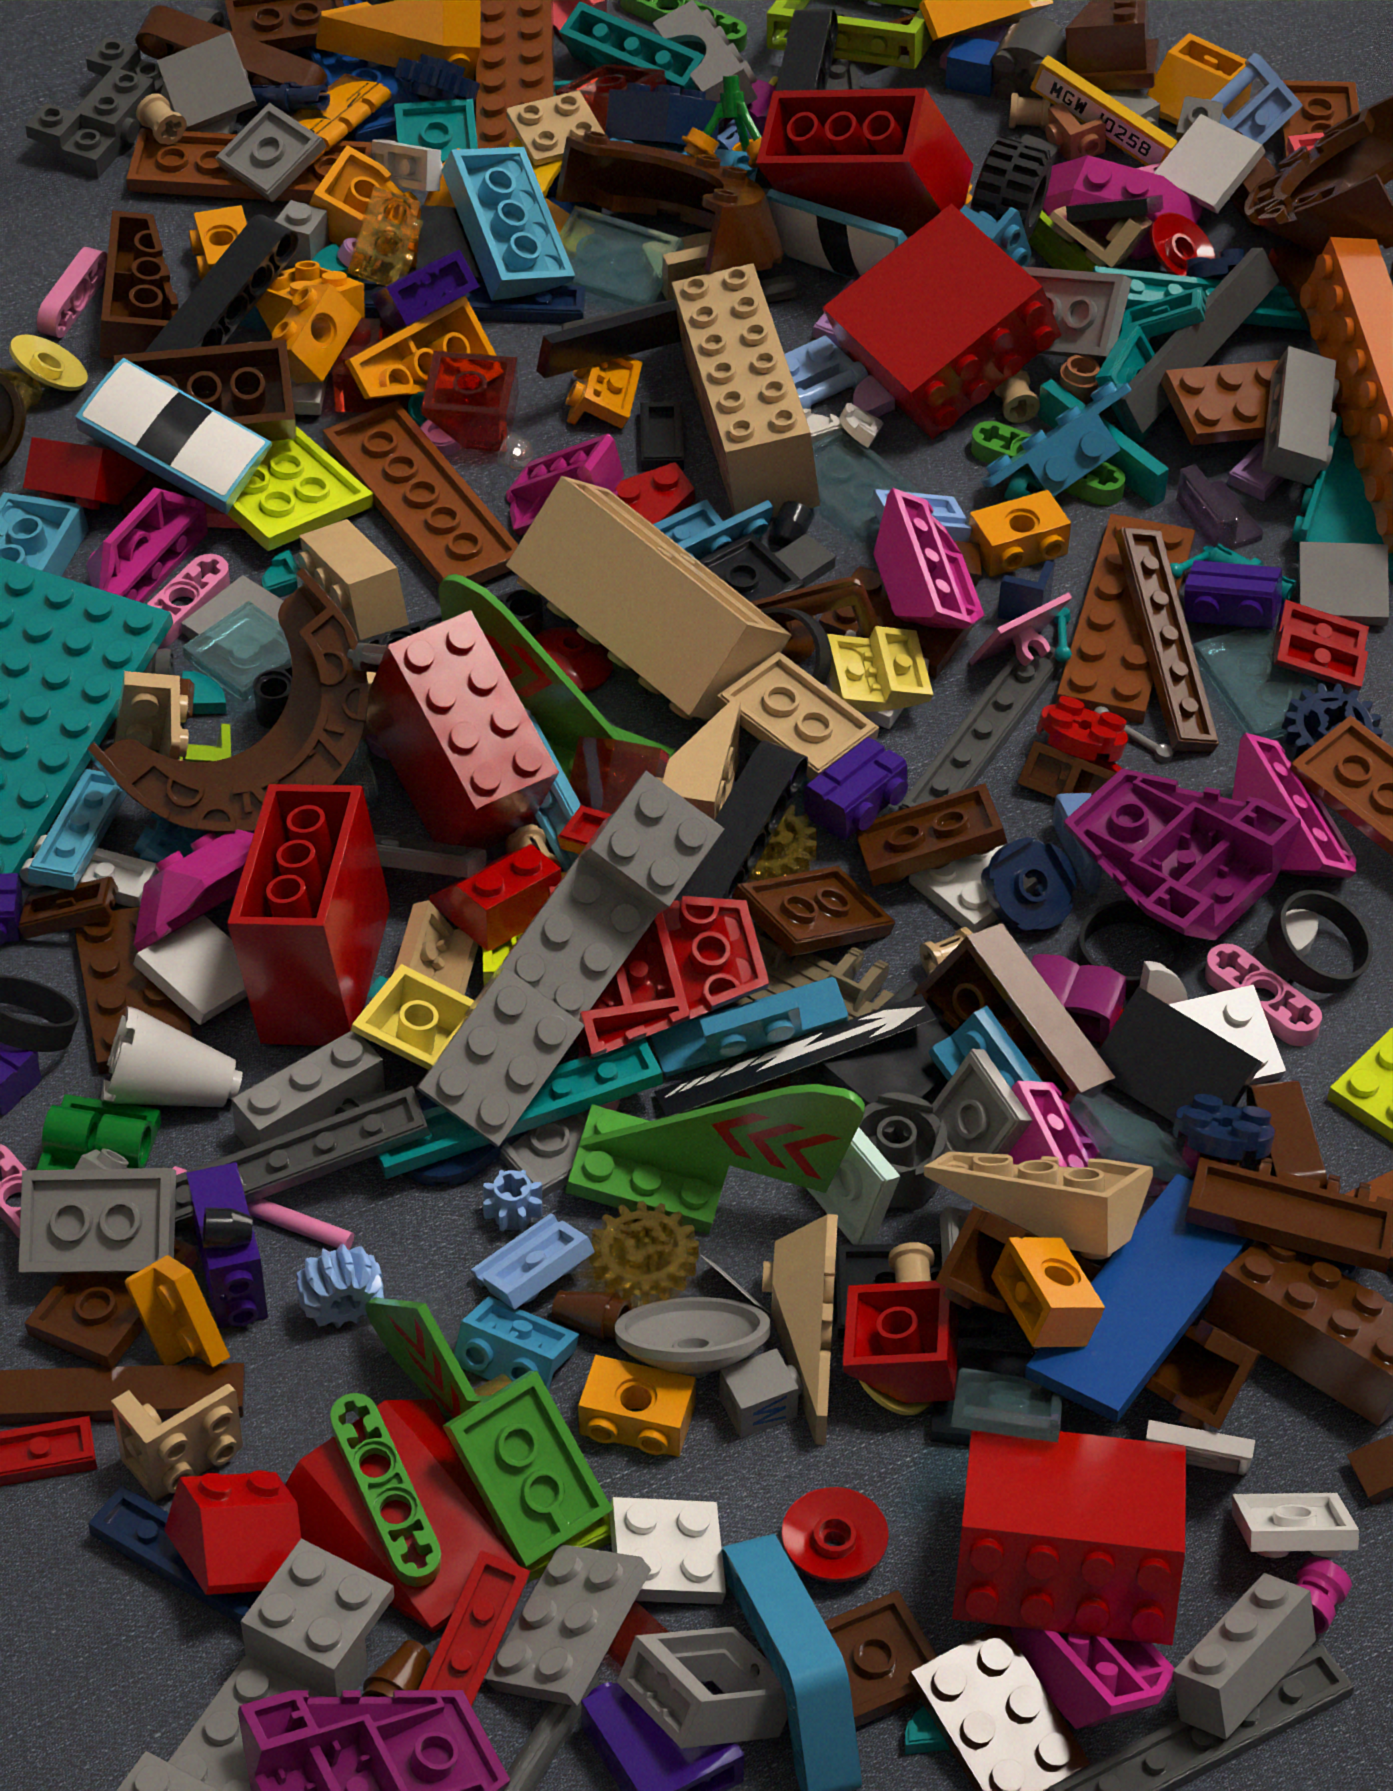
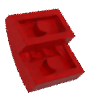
(1321, 645)

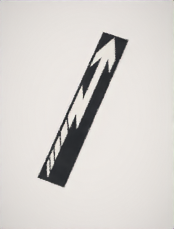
(794, 1055)

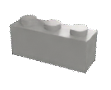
(1300, 416)
(308, 1090)
(1244, 1655)

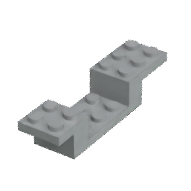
(568, 958)
(296, 1636)

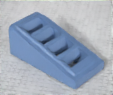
(1083, 863)

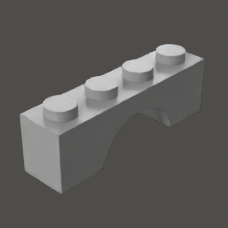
(700, 33)

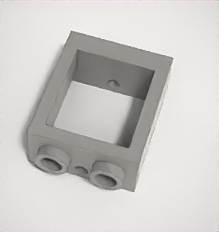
(666, 1679)

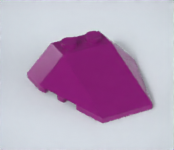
(1184, 851)
(368, 1743)

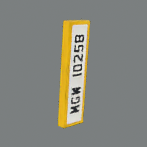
(1090, 103)

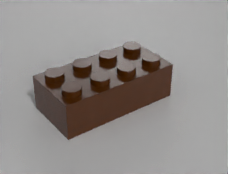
(237, 380)
(1311, 1324)

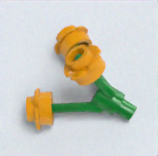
(730, 105)

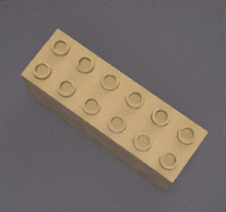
(745, 390)
(642, 598)

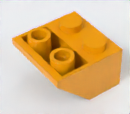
(1197, 71)
(278, 297)

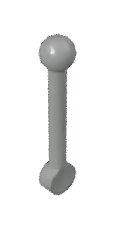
(1162, 752)

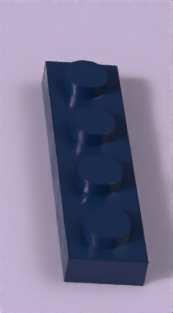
(138, 1532)

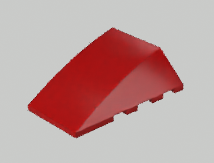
(683, 966)
(338, 1522)

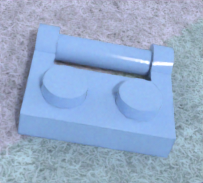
(1266, 109)
(822, 371)

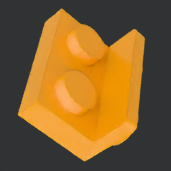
(605, 391)
(175, 1313)

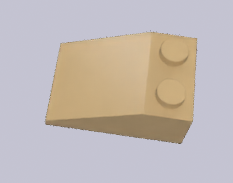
(708, 763)

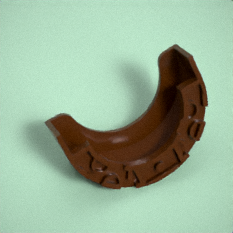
(1333, 186)
(697, 189)
(304, 747)
(1198, 1374)

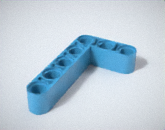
(802, 1661)

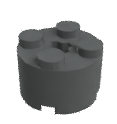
(1022, 52)
(909, 1139)

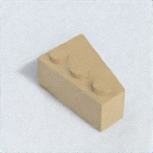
(355, 578)

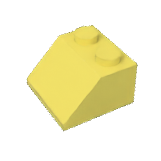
(413, 1016)

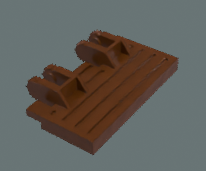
(1292, 1212)

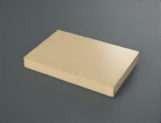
(798, 713)

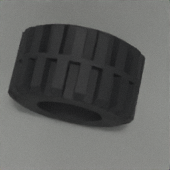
(1016, 178)

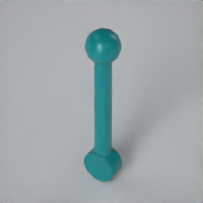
(1178, 569)
(1062, 652)

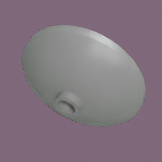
(692, 1334)

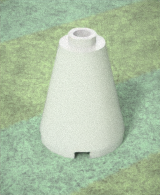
(166, 1067)

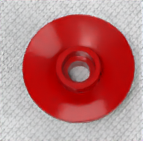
(1176, 240)
(579, 658)
(838, 1516)

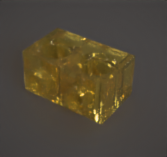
(381, 237)

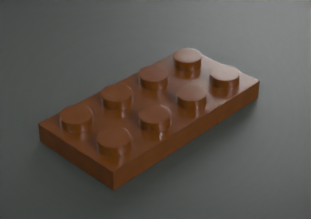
(115, 983)

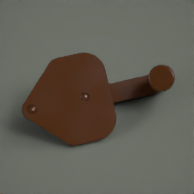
(818, 600)

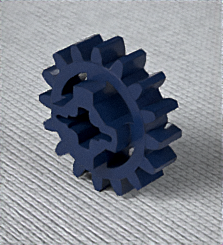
(436, 79)
(1320, 713)

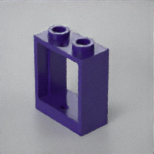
(425, 290)
(232, 1274)

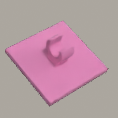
(1022, 633)

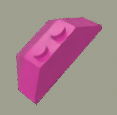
(1100, 180)
(589, 462)
(148, 545)
(923, 566)
(1267, 775)
(191, 885)
(1053, 1128)
(1095, 1676)

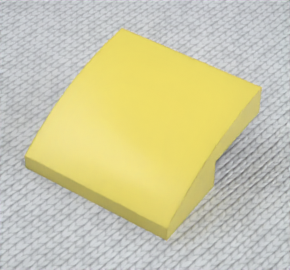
(879, 670)

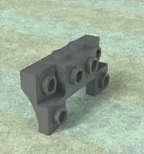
(107, 117)

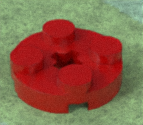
(1083, 731)

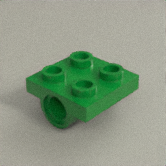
(90, 1124)

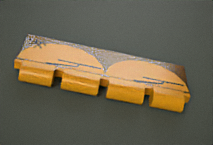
(350, 104)

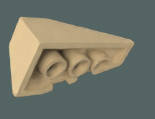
(1084, 1206)
(803, 1310)

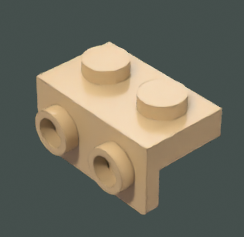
(436, 948)

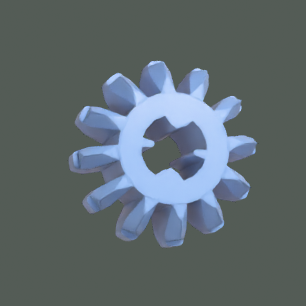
(339, 1285)

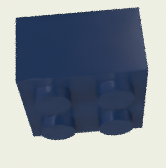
(658, 114)

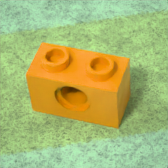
(214, 234)
(316, 331)
(1020, 532)
(1047, 1292)
(617, 1387)

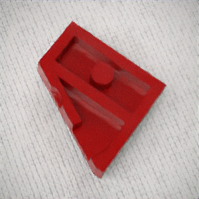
(657, 492)

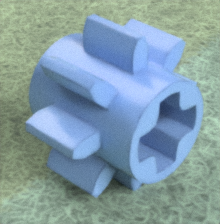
(512, 1200)

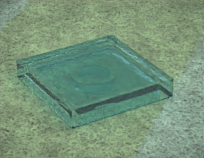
(239, 649)
(1128, 1138)

